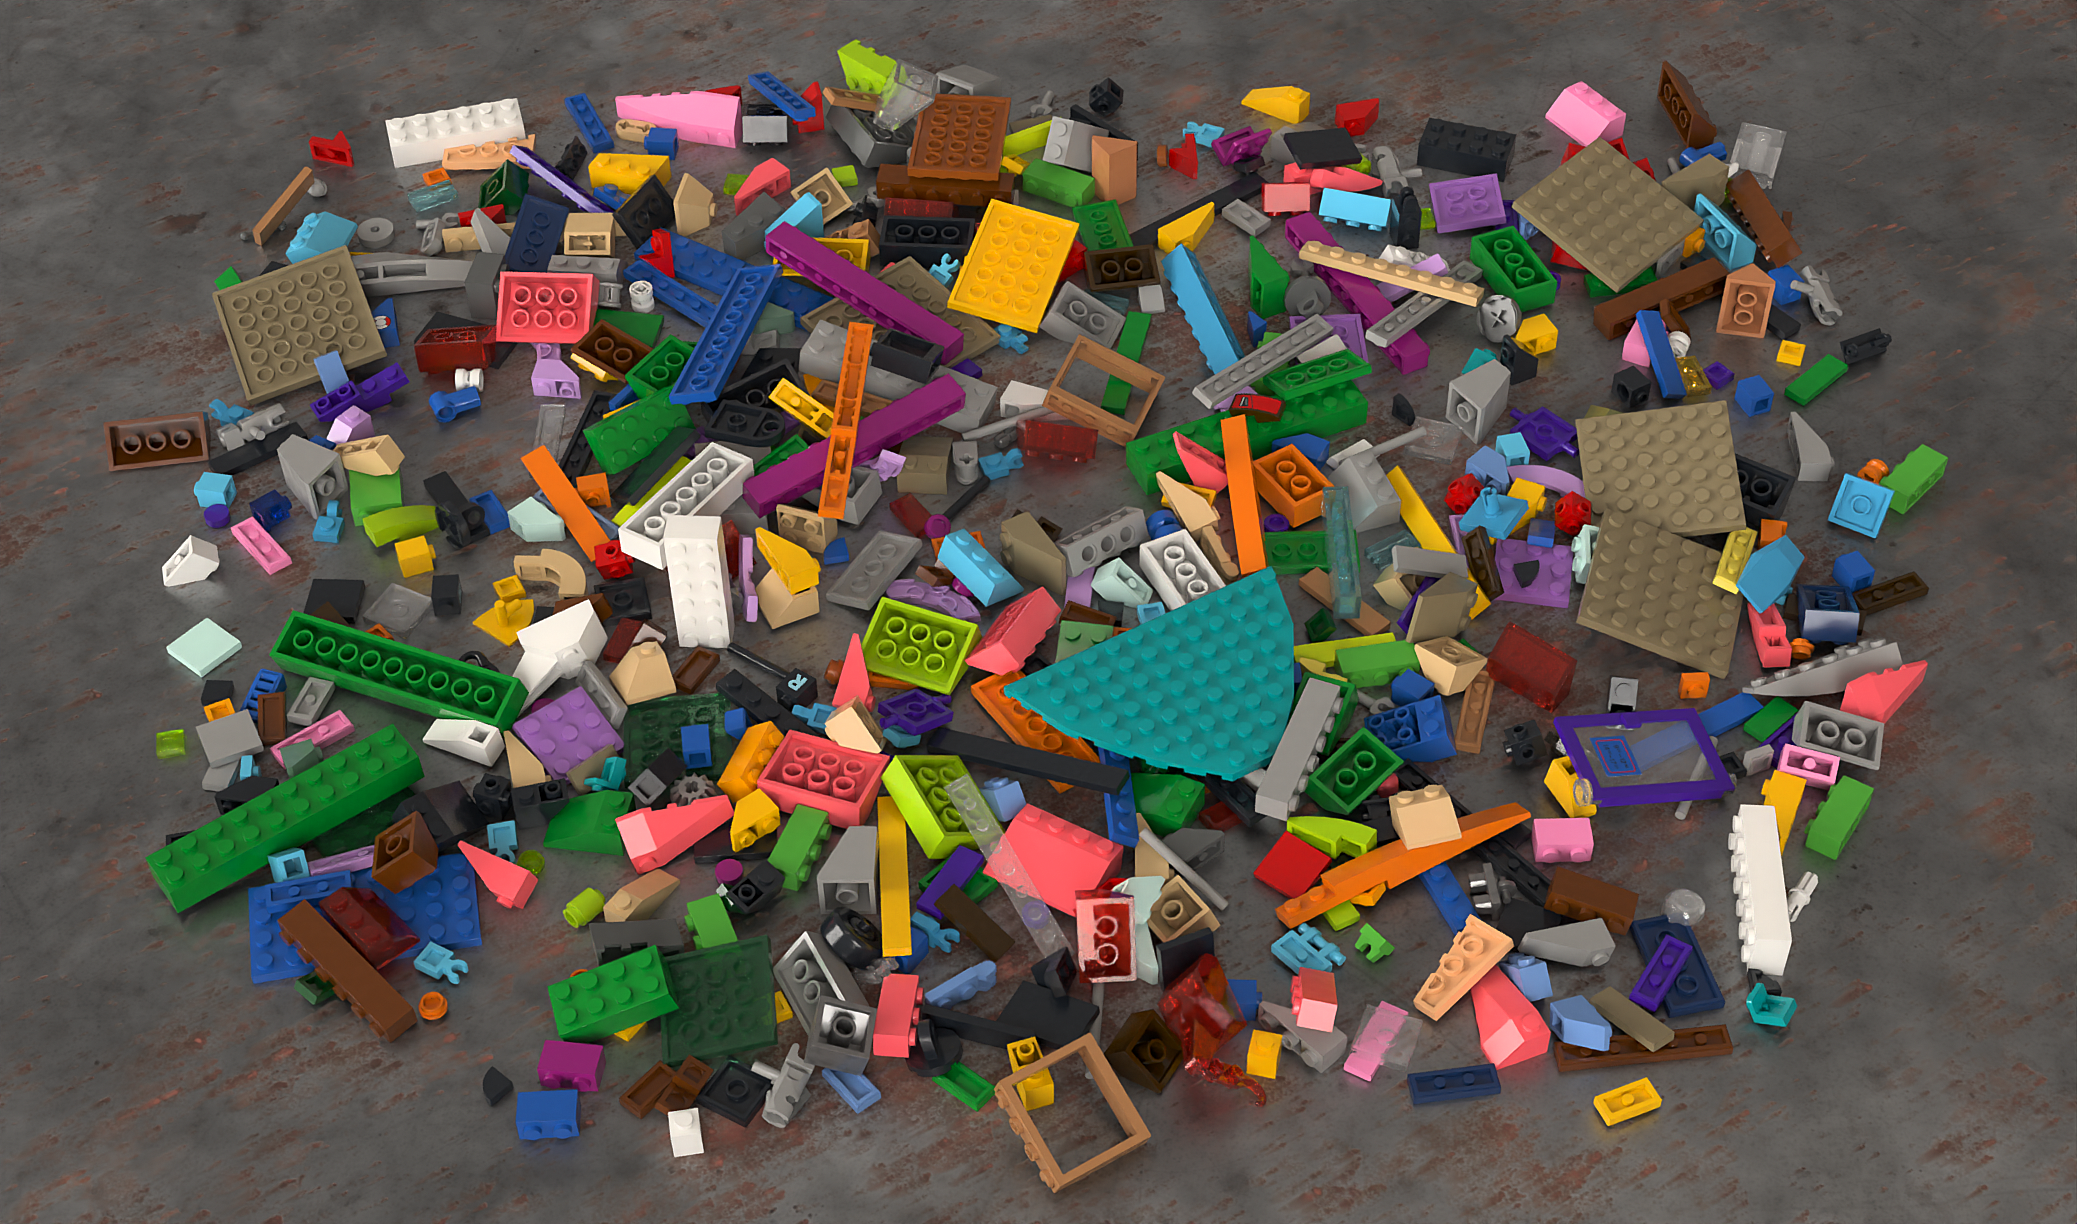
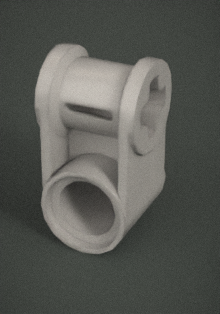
(610, 294)
(965, 460)

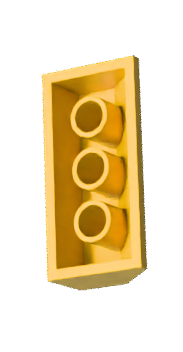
(854, 250)

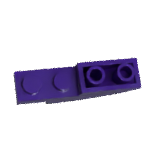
(366, 396)

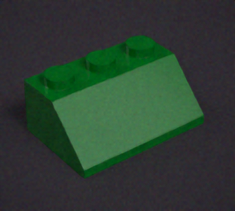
(659, 367)
(1352, 773)

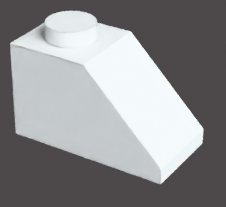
(191, 562)

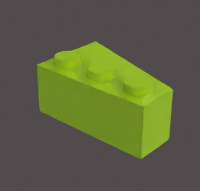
(864, 68)

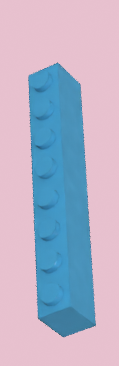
(1202, 309)

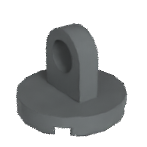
(1307, 297)
(1499, 317)

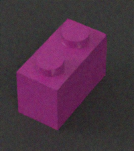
(571, 1065)

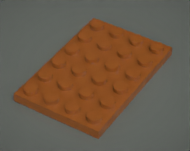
(960, 138)

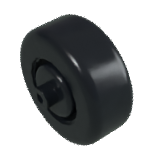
(852, 937)

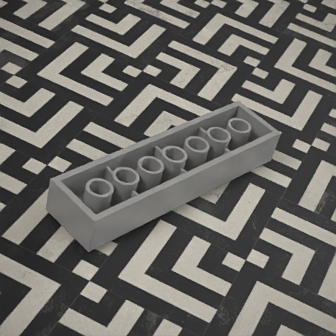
(824, 357)

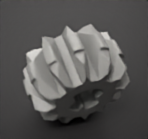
(691, 789)

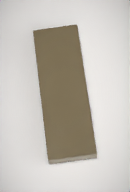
(1632, 1019)

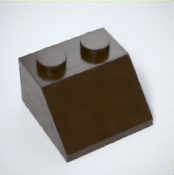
(1145, 1051)

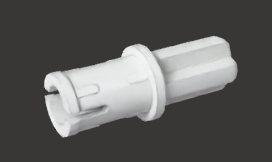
(1801, 894)

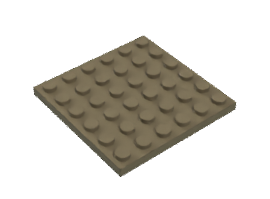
(1607, 214)
(924, 290)
(294, 316)
(1664, 468)
(1660, 594)

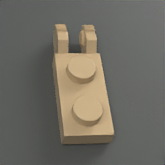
(1219, 559)

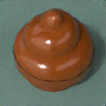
(834, 671)

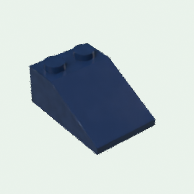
(1827, 613)

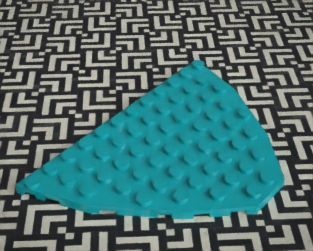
(1185, 689)

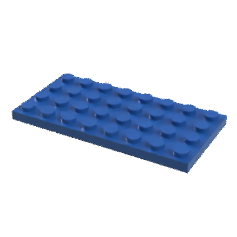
(436, 908)

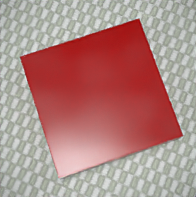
(1292, 866)

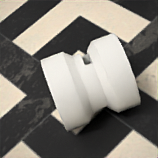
(642, 298)
(1679, 343)
(466, 379)

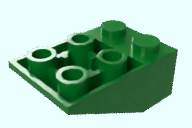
(1266, 281)

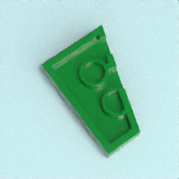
(1598, 288)

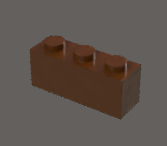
(1591, 899)

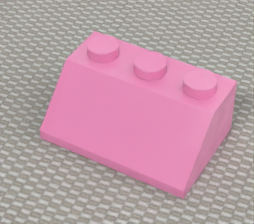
(1586, 115)

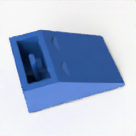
(1416, 730)

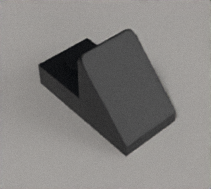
(1056, 972)

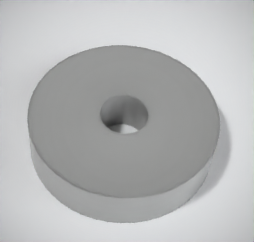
(376, 232)

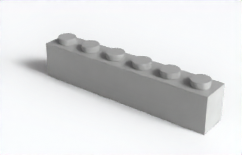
(1298, 749)

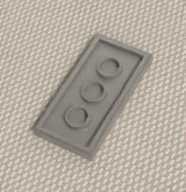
(874, 570)

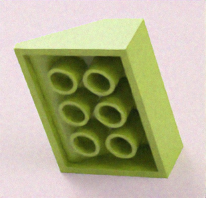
(918, 645)
(919, 793)

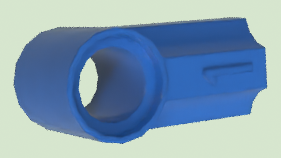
(1691, 155)
(448, 405)

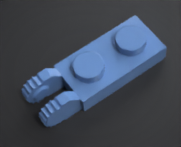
(963, 986)

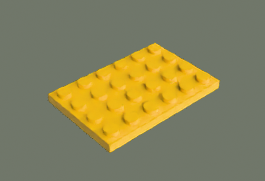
(1013, 265)

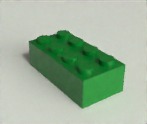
(1513, 268)
(635, 430)
(613, 997)

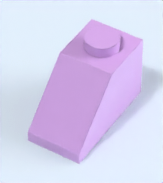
(351, 426)

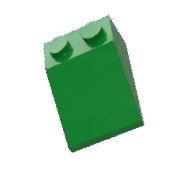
(1350, 700)
(1167, 801)
(590, 823)

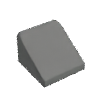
(1151, 299)

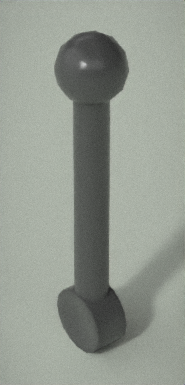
(244, 235)

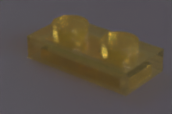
(1693, 376)

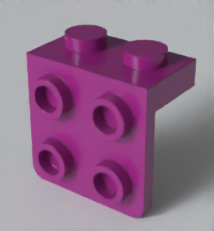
(1240, 145)

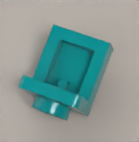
(1478, 359)
(611, 777)
(1770, 1008)

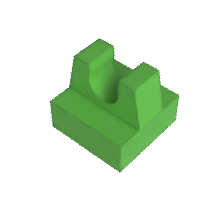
(1378, 943)

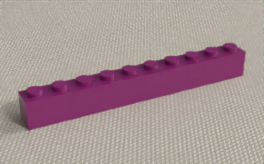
(860, 289)
(1358, 295)
(876, 432)

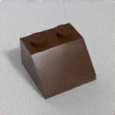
(404, 853)

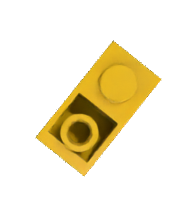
(1538, 334)
(1560, 782)
(752, 819)
(1039, 1088)

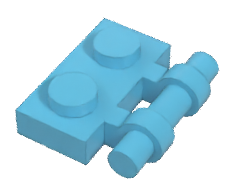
(1298, 951)

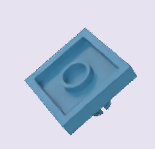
(1861, 505)
(1495, 513)

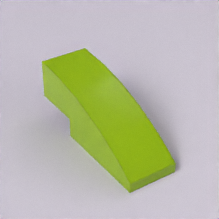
(400, 523)
(1333, 835)

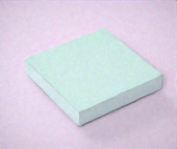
(204, 647)

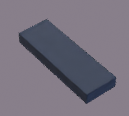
(1453, 1083)

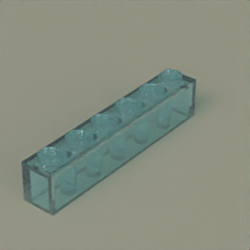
(1341, 553)

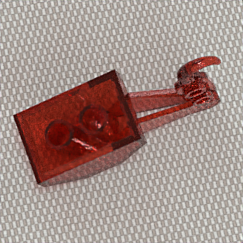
(1206, 1017)

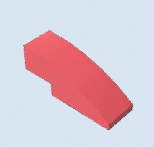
(1343, 180)
(1769, 637)

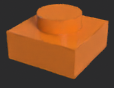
(1694, 685)

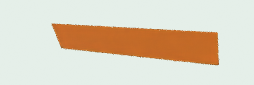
(565, 500)

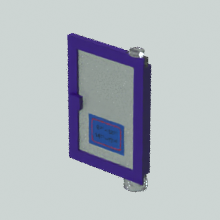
(1643, 758)

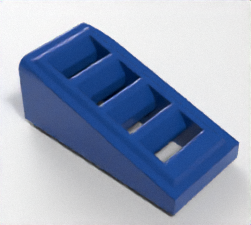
(264, 681)

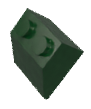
(505, 187)

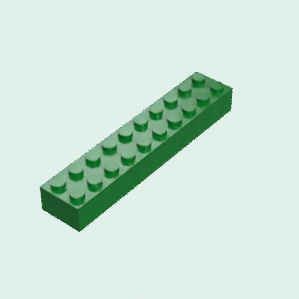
(1314, 413)
(398, 672)
(285, 817)

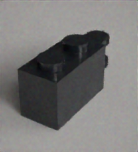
(1405, 219)

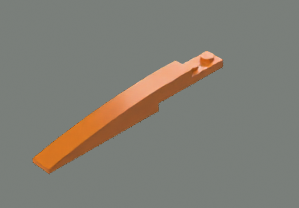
(846, 421)
(1244, 496)
(1395, 864)

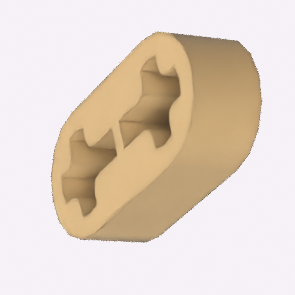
(633, 129)

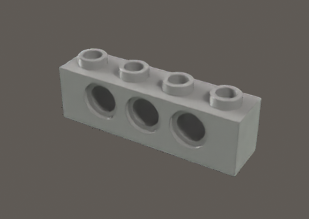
(1103, 539)

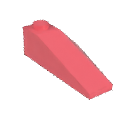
(1881, 695)
(663, 834)
(1507, 1021)

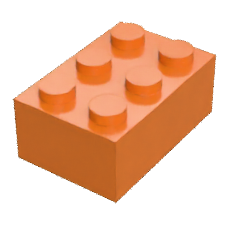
(1291, 484)

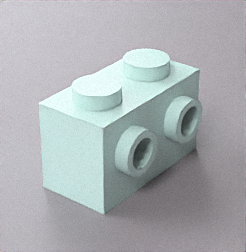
(1583, 548)

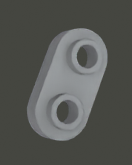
(433, 237)

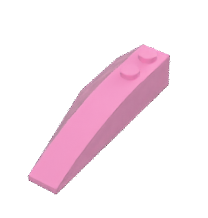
(696, 116)

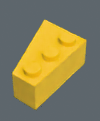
(628, 170)

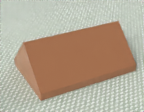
(1114, 168)
(1746, 302)

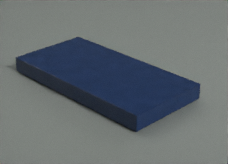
(535, 235)
(1695, 985)

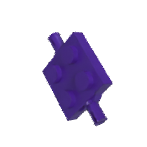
(1545, 433)
(915, 711)

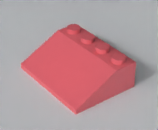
(546, 307)
(823, 777)
(1060, 856)

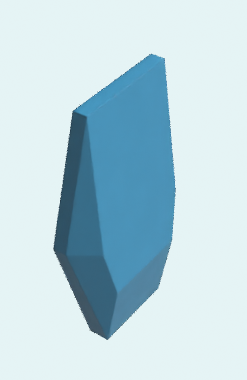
(1770, 573)

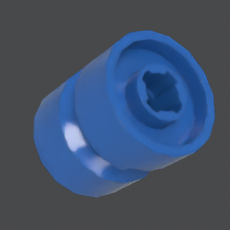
(1162, 524)

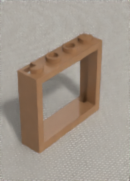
(1091, 415)
(1112, 1091)

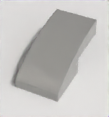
(763, 340)

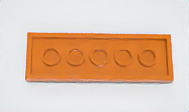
(1026, 726)

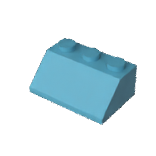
(1355, 209)
(320, 234)
(1723, 235)
(977, 568)

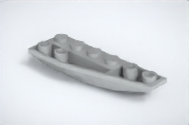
(405, 273)
(1830, 672)

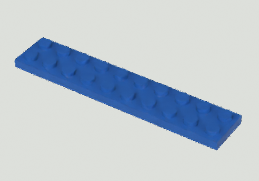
(715, 270)
(726, 335)

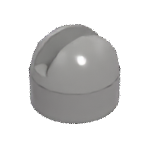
(318, 189)

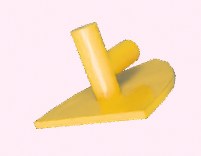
(506, 619)

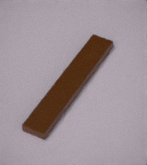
(1626, 1050)

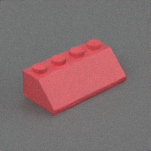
(1015, 633)

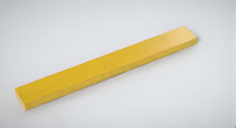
(1427, 529)
(893, 879)

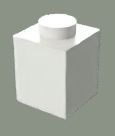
(685, 1132)

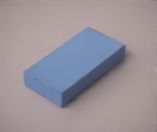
(331, 371)
(854, 1089)

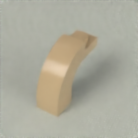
(554, 568)

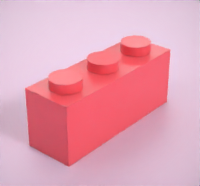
(1314, 999)
(897, 1015)

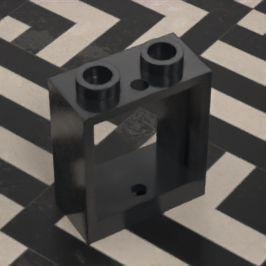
(906, 355)

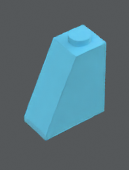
(804, 215)

